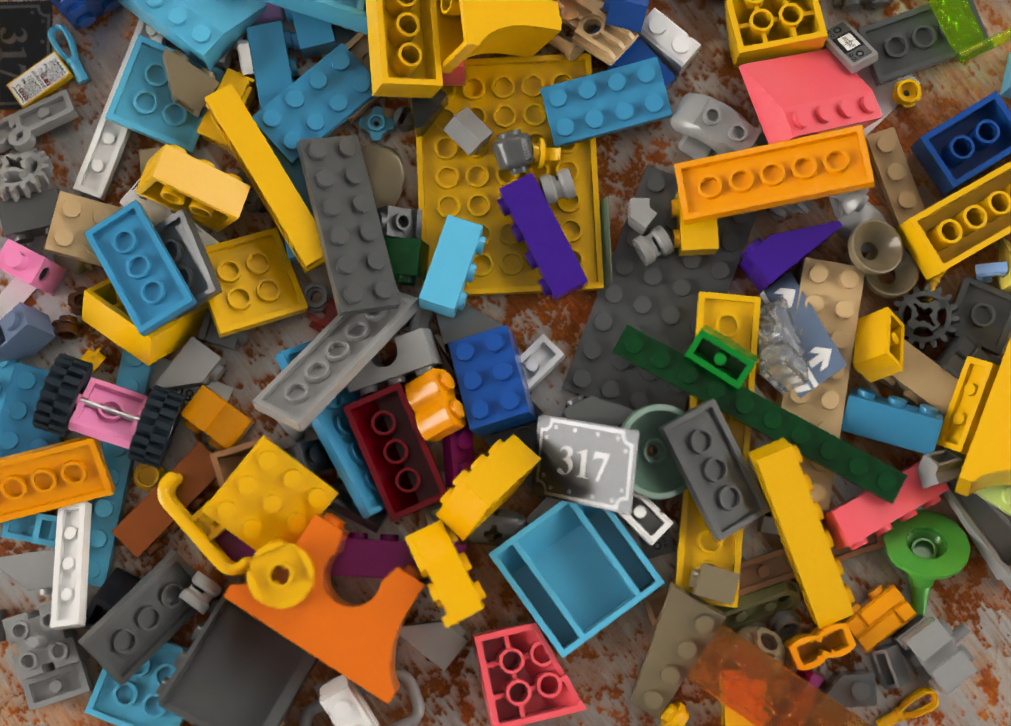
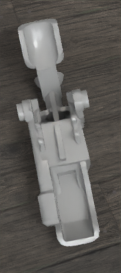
(717, 127)

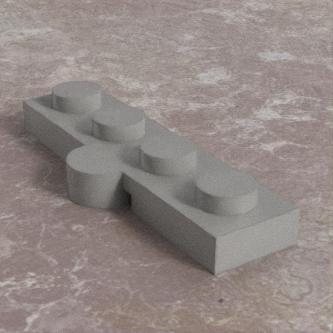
(23, 126)

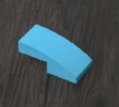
(35, 528)

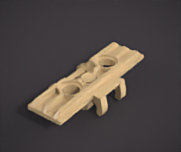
(583, 18)

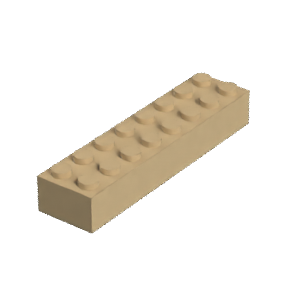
(836, 297)

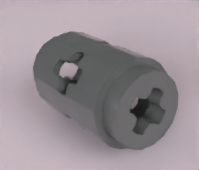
(506, 524)

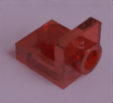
(318, 323)

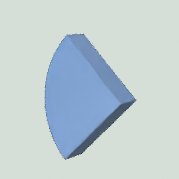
(986, 271)

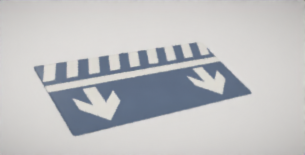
(820, 350)

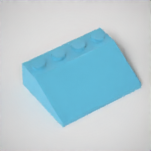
(199, 27)

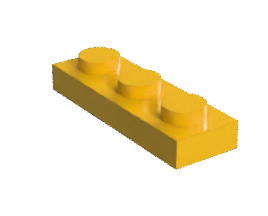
(967, 404)

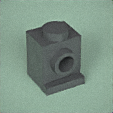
(400, 222)
(209, 334)

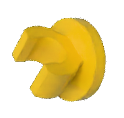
(544, 153)

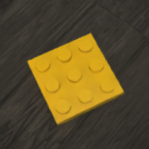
(254, 281)
(269, 497)

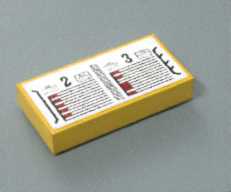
(40, 80)

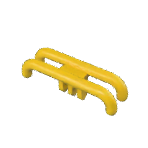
(198, 527)

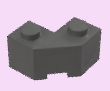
(852, 688)

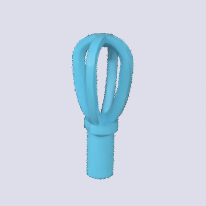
(73, 61)

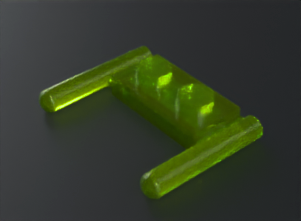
(963, 30)

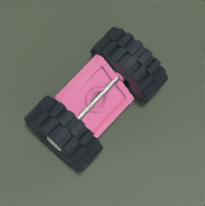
(108, 411)

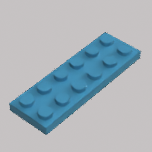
(341, 445)

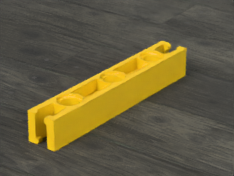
(266, 175)

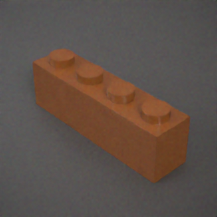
(150, 523)

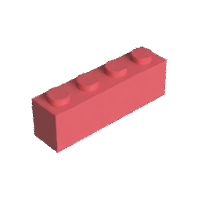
(869, 514)

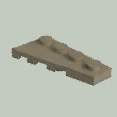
(679, 639)

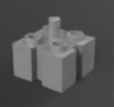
(40, 644)
(933, 652)

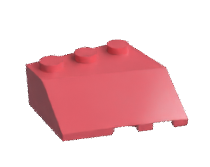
(522, 677)

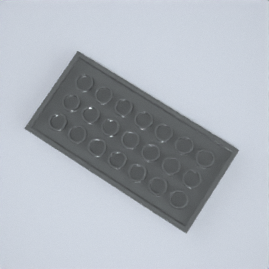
(653, 300)

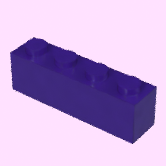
(542, 237)

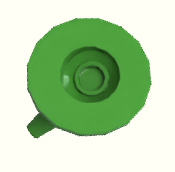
(928, 550)

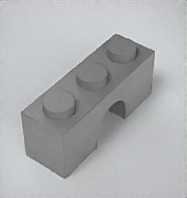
(415, 354)

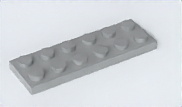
(331, 363)

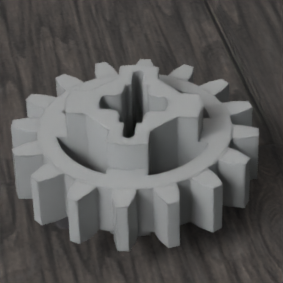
(24, 173)

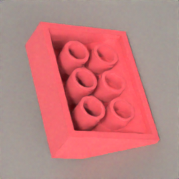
(807, 95)

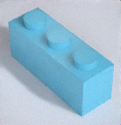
(452, 267)

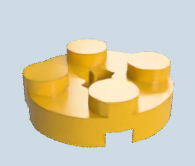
(273, 593)

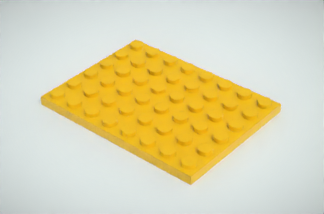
(450, 182)

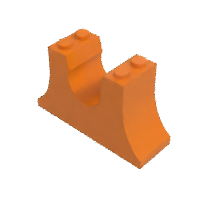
(345, 635)

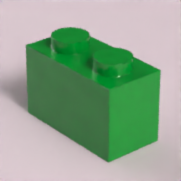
(721, 356)

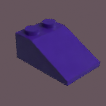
(770, 259)

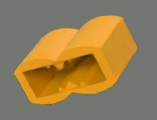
(435, 404)
(216, 418)
(812, 649)

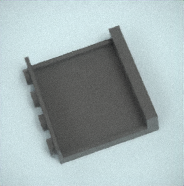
(235, 672)

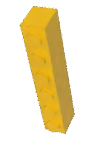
(801, 532)

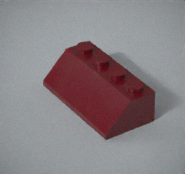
(396, 452)

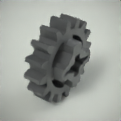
(936, 309)

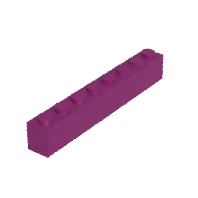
(359, 558)

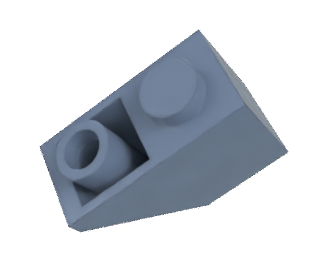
(24, 332)

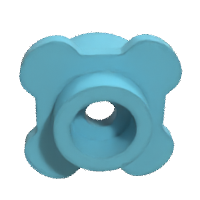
(376, 132)

